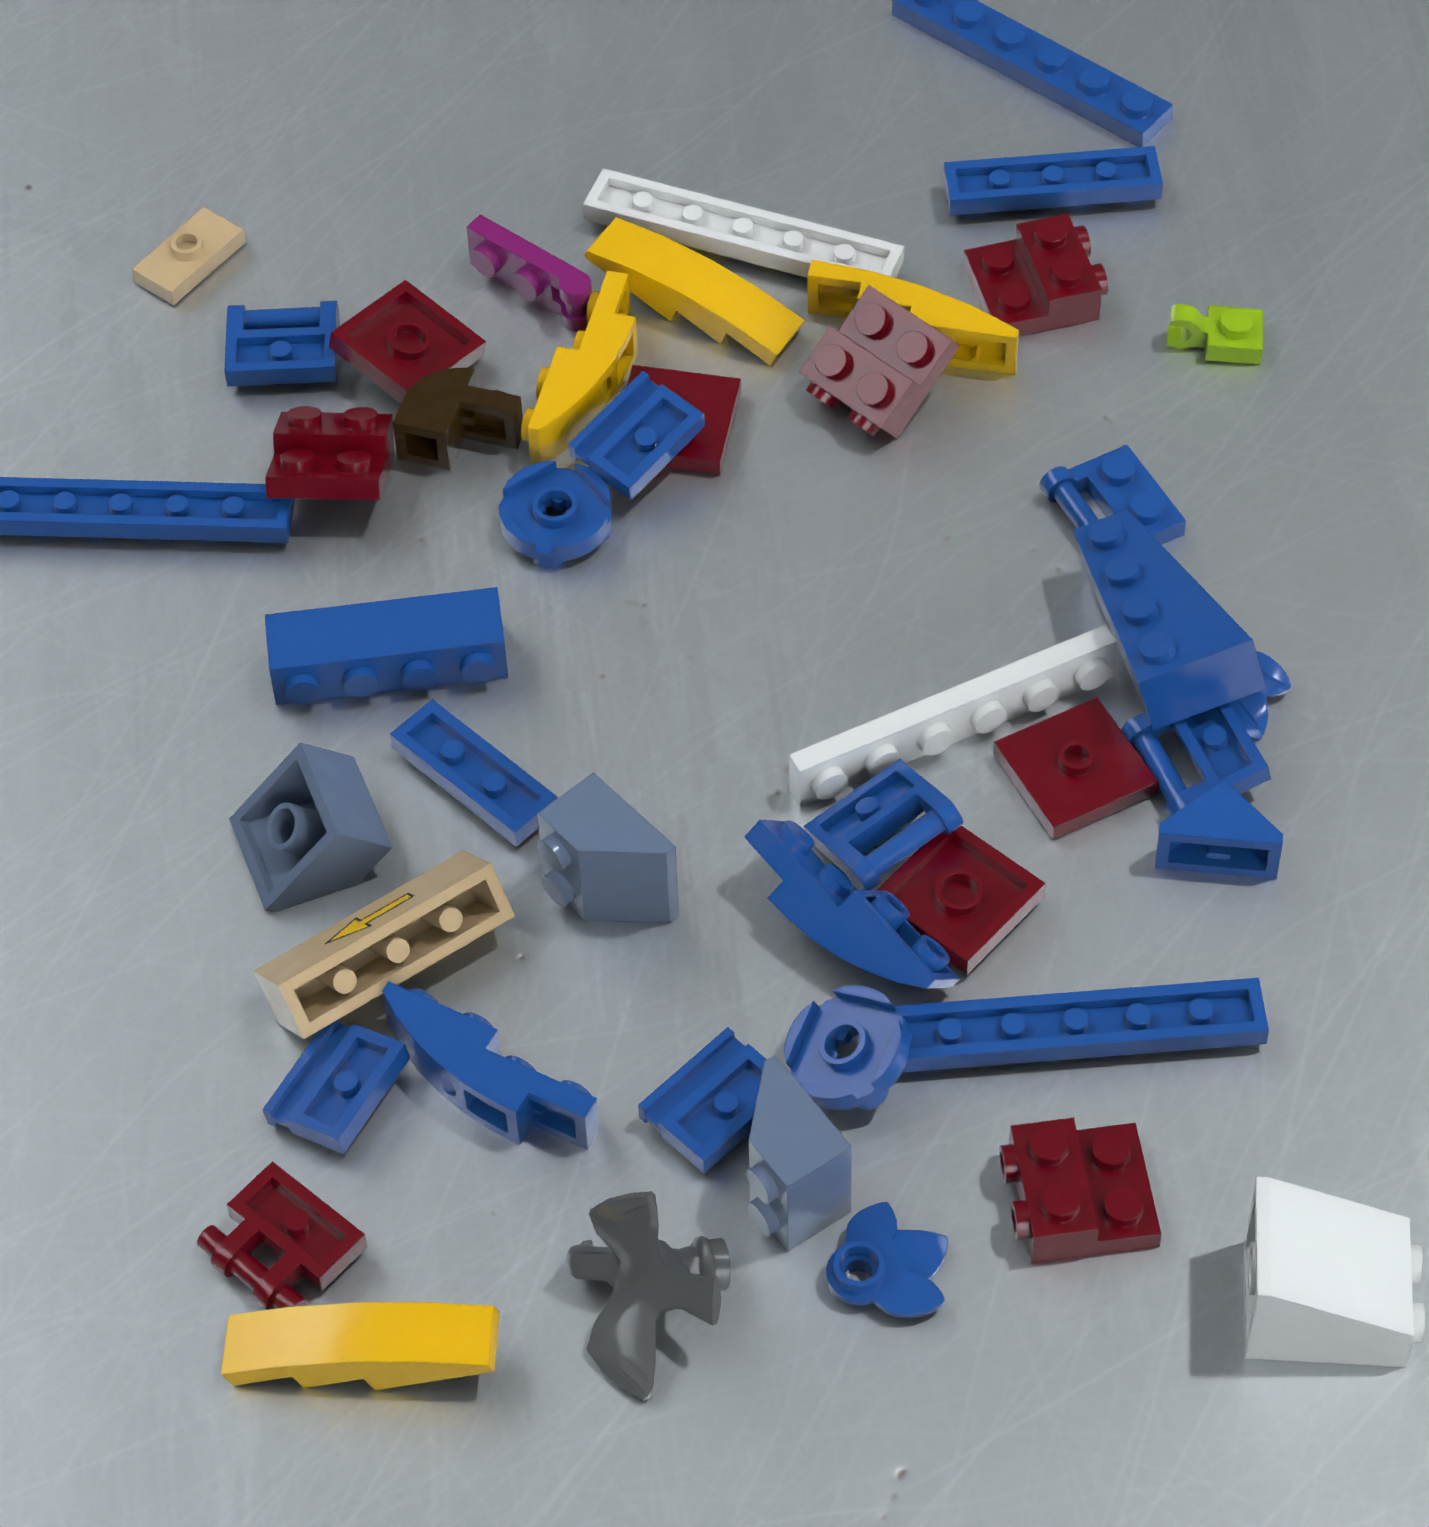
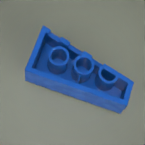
(1167, 627)

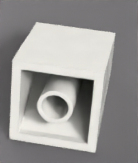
(1328, 1279)

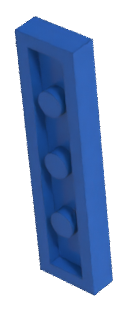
(1052, 180)

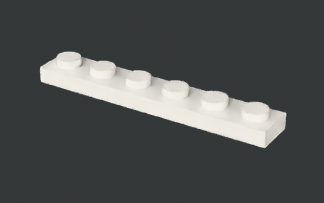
(734, 228)
(952, 715)

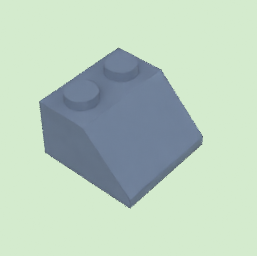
(309, 828)
(606, 858)
(795, 1162)

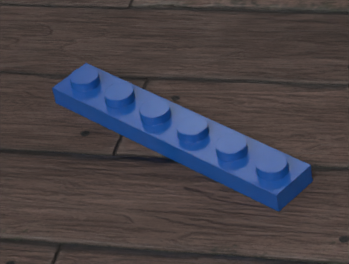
(1041, 66)
(143, 510)
(1085, 1024)

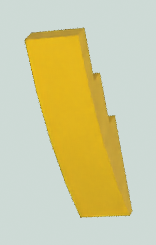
(687, 283)
(983, 339)
(361, 1340)

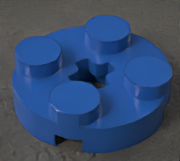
(562, 537)
(865, 1074)

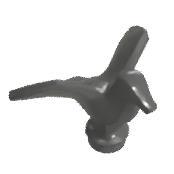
(645, 1282)

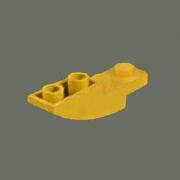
(584, 377)

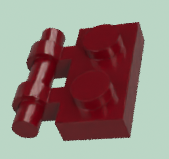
(291, 1223)

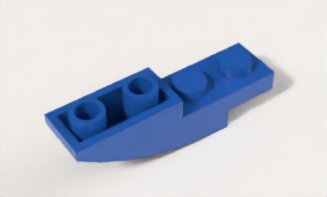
(856, 926)
(465, 1065)

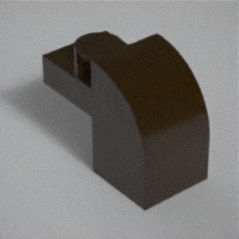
(451, 408)

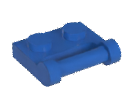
(280, 345)
(1115, 484)
(1215, 745)
(873, 814)

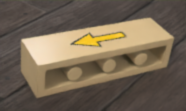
(384, 943)

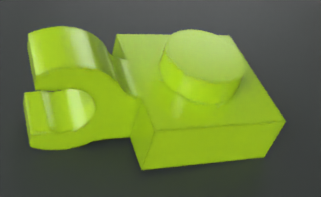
(1225, 332)

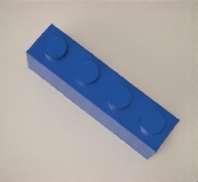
(386, 646)

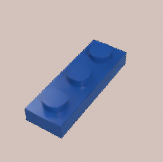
(472, 771)

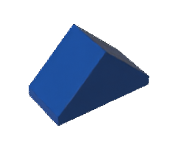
(1220, 836)

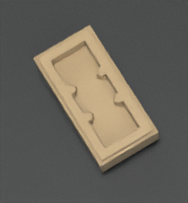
(188, 255)

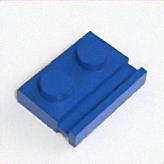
(637, 435)
(336, 1084)
(708, 1101)

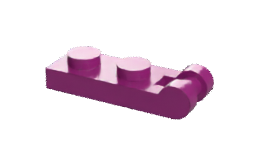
(530, 271)

